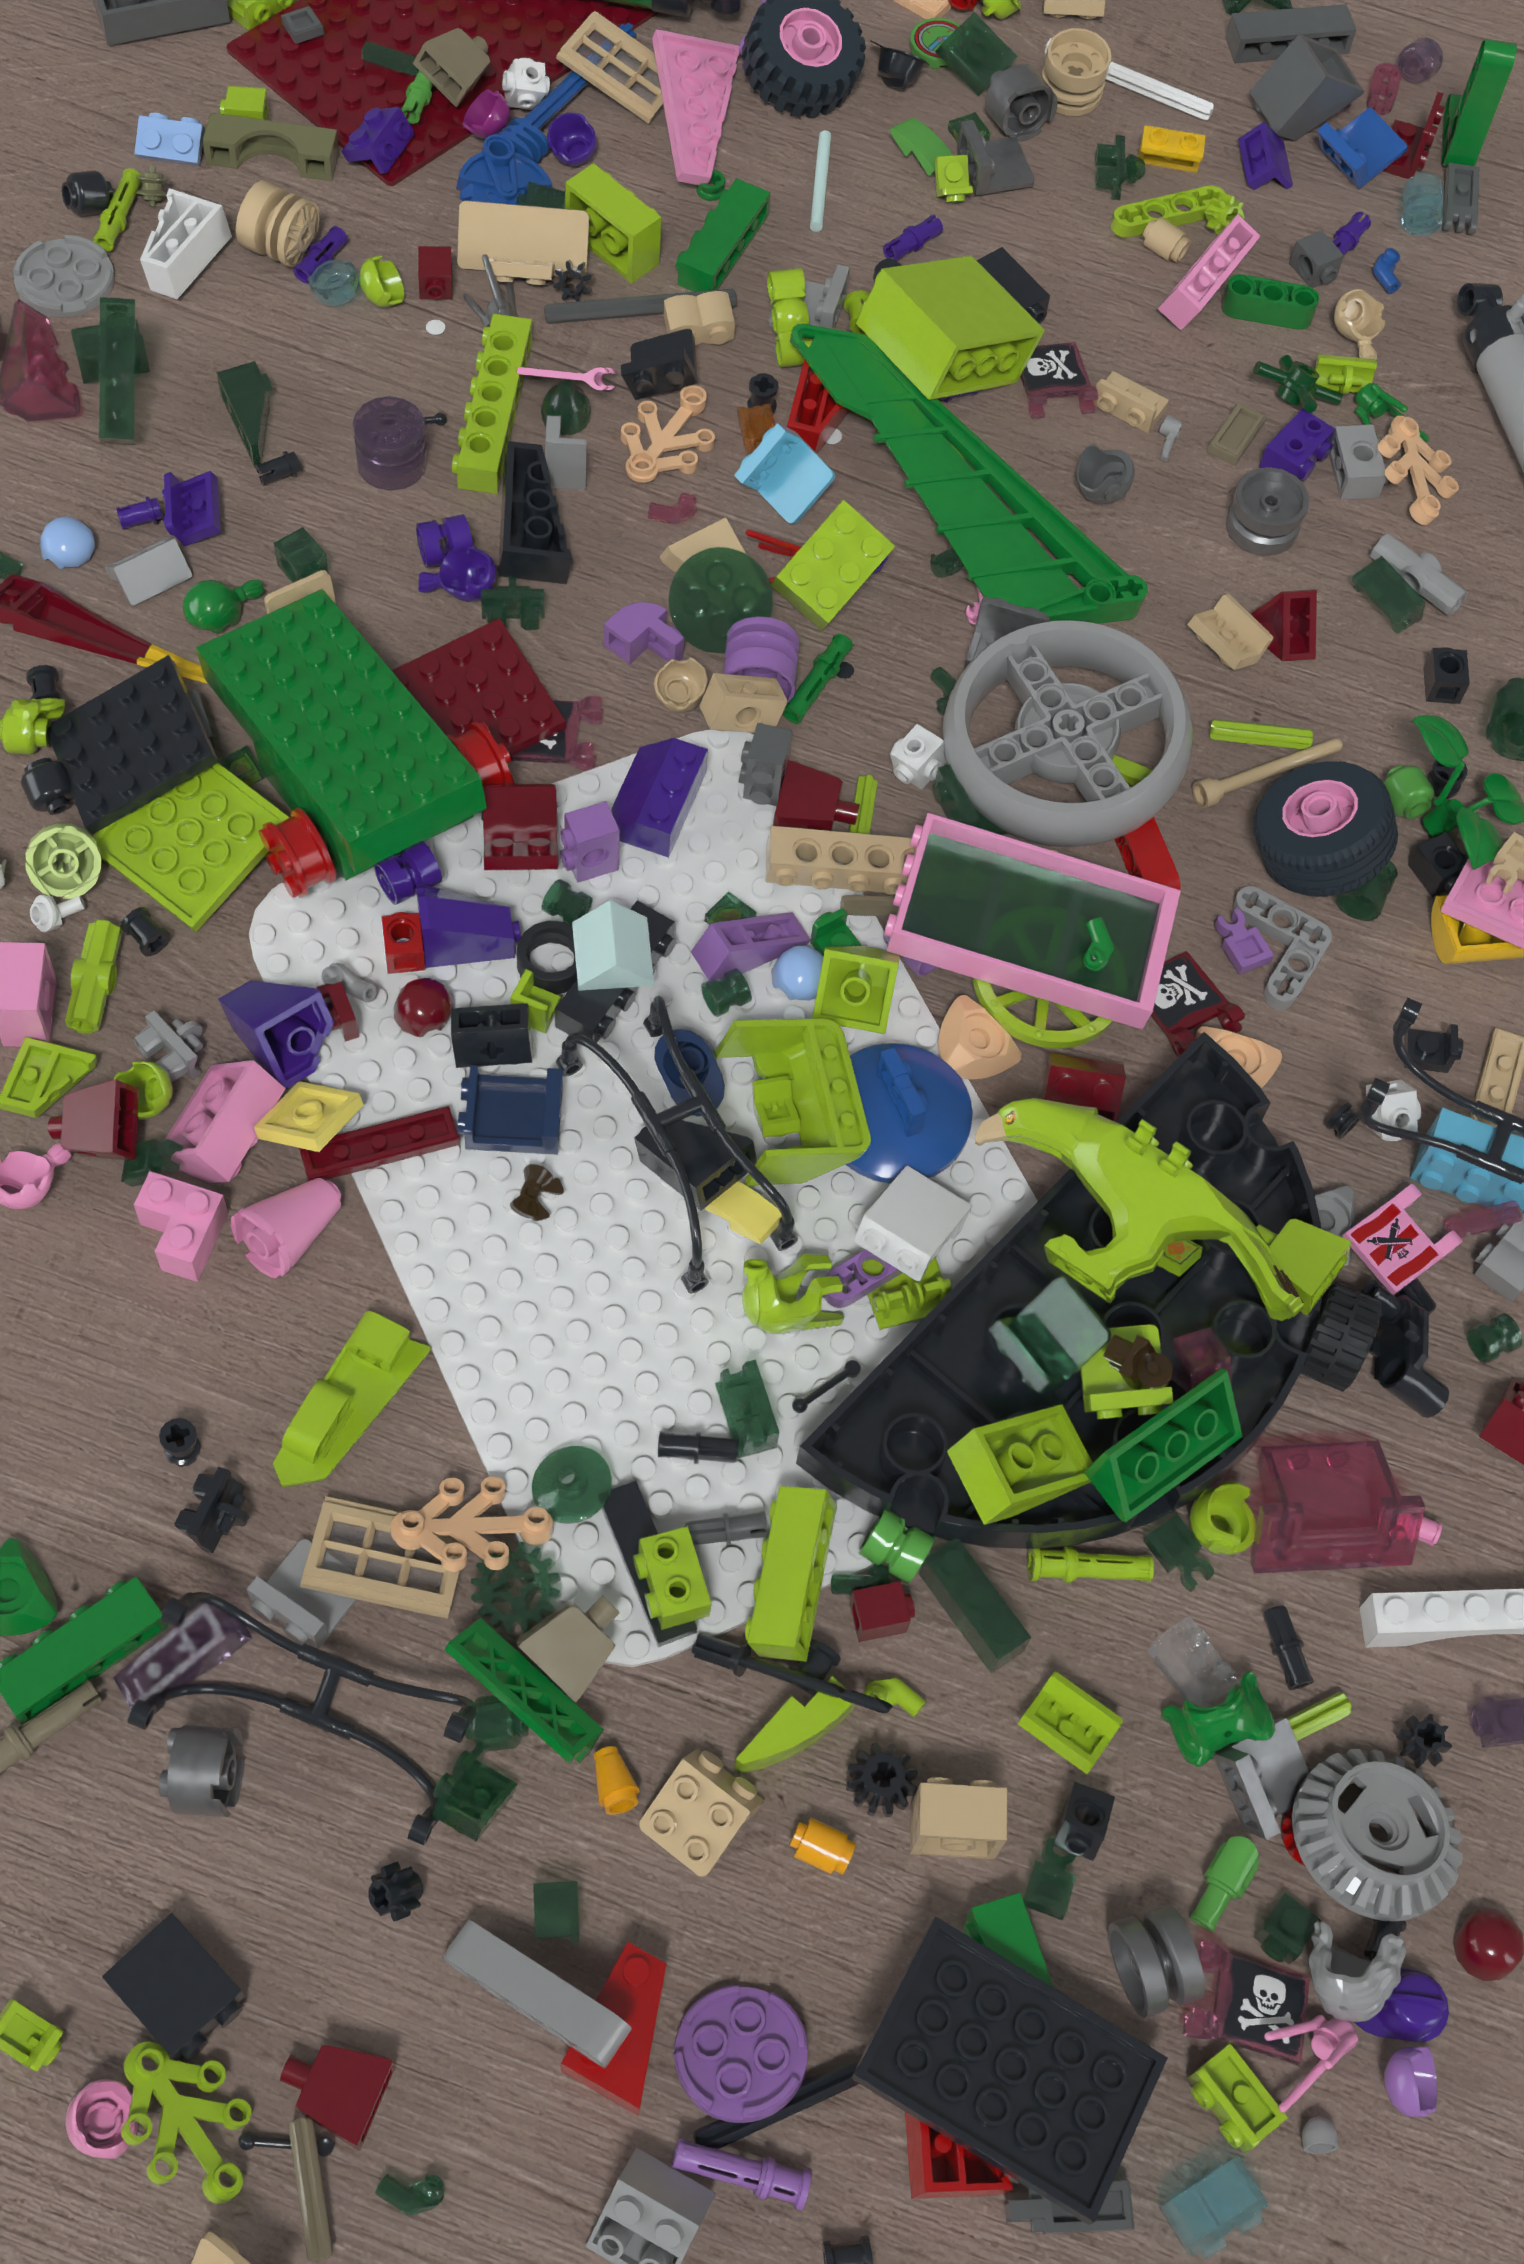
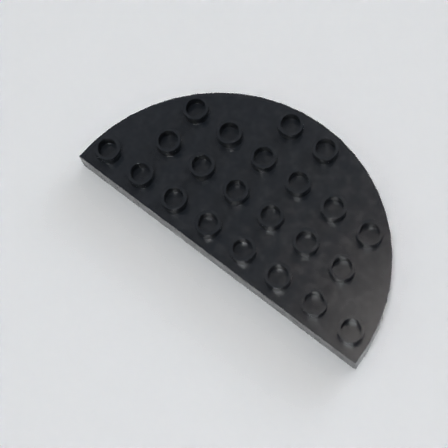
(948, 1377)

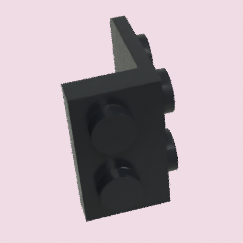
(661, 364)

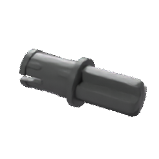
(728, 1528)

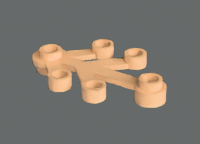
(1405, 434)
(645, 465)
(465, 1526)

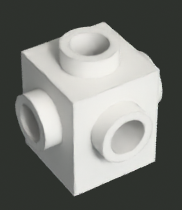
(525, 83)
(918, 757)
(1398, 1109)

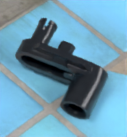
(1402, 1350)

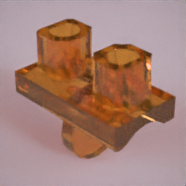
(754, 424)

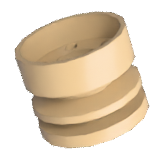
(1077, 70)
(277, 223)

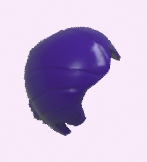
(462, 575)

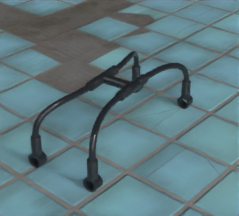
(656, 1025)
(1505, 1121)
(318, 1715)

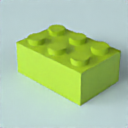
(620, 225)
(832, 565)

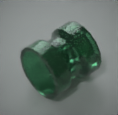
(566, 903)
(726, 992)
(1498, 1336)

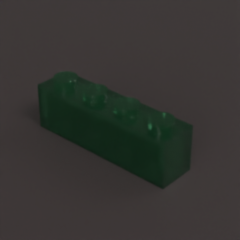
(117, 371)

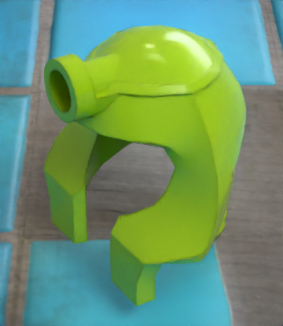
(772, 1302)

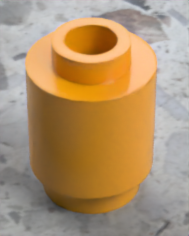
(822, 1846)

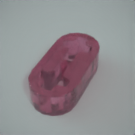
(1386, 89)

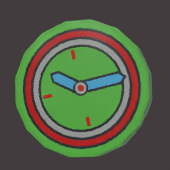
(928, 36)

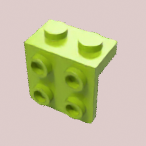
(1109, 1393)

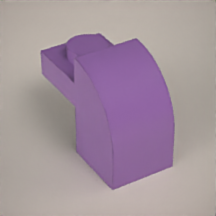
(639, 628)

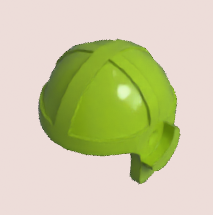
(1223, 1519)

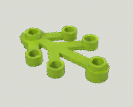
(180, 2115)

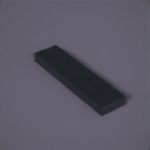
(628, 1523)

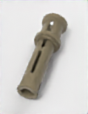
(19, 1742)

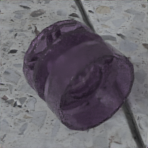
(390, 443)

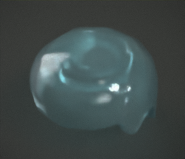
(334, 282)

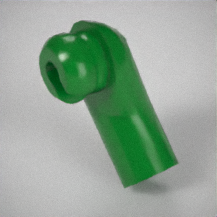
(1101, 946)

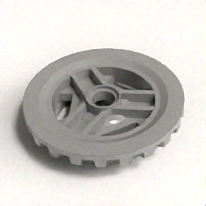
(1340, 1843)

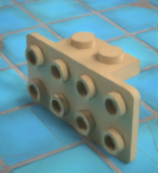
(521, 239)

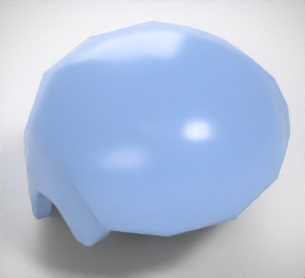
(67, 542)
(798, 972)

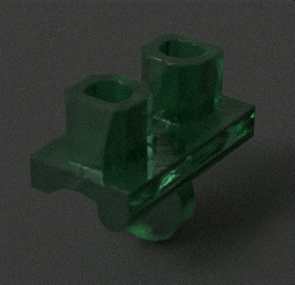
(1117, 167)
(513, 603)

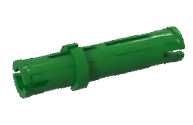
(824, 668)

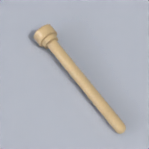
(1210, 791)

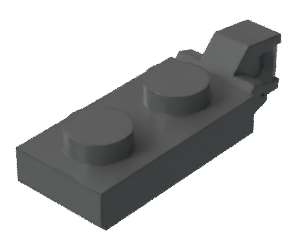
(1049, 2218)

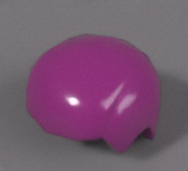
(487, 114)

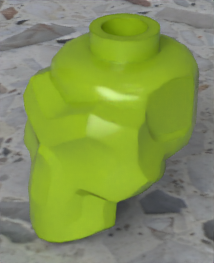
(27, 722)

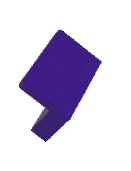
(1264, 157)

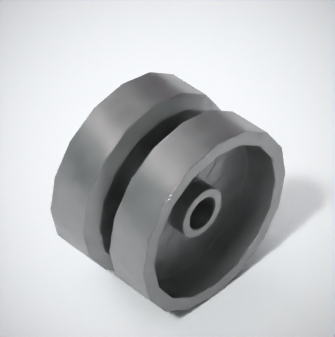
(1267, 511)
(1156, 1960)

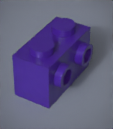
(1299, 445)

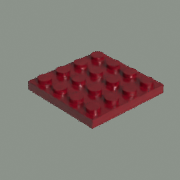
(485, 681)

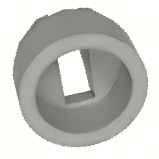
(1319, 2136)

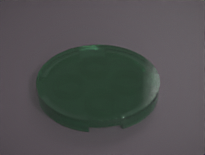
(714, 593)

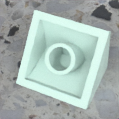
(612, 948)

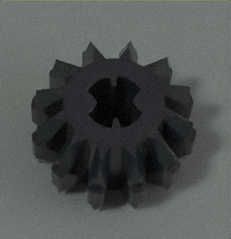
(897, 1788)

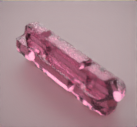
(1485, 1219)

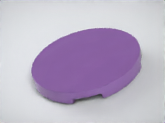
(741, 2054)

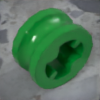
(709, 192)

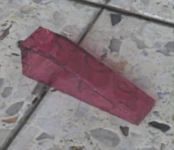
(31, 372)

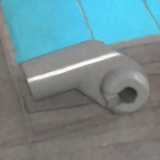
(351, 983)

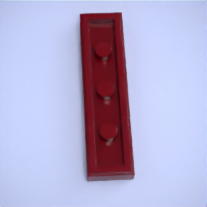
(382, 1144)

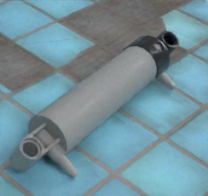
(1497, 354)

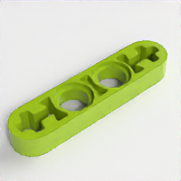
(1132, 218)

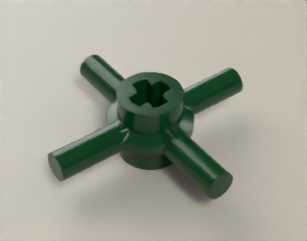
(1297, 383)

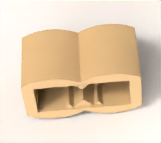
(706, 315)

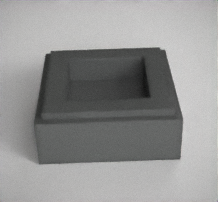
(302, 24)

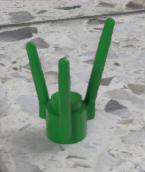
(1375, 402)

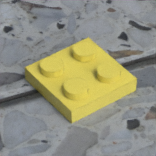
(308, 1116)

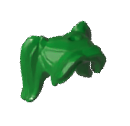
(1206, 1730)

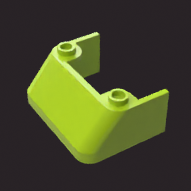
(822, 1091)

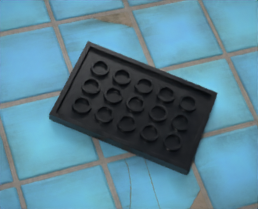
(1011, 2070)

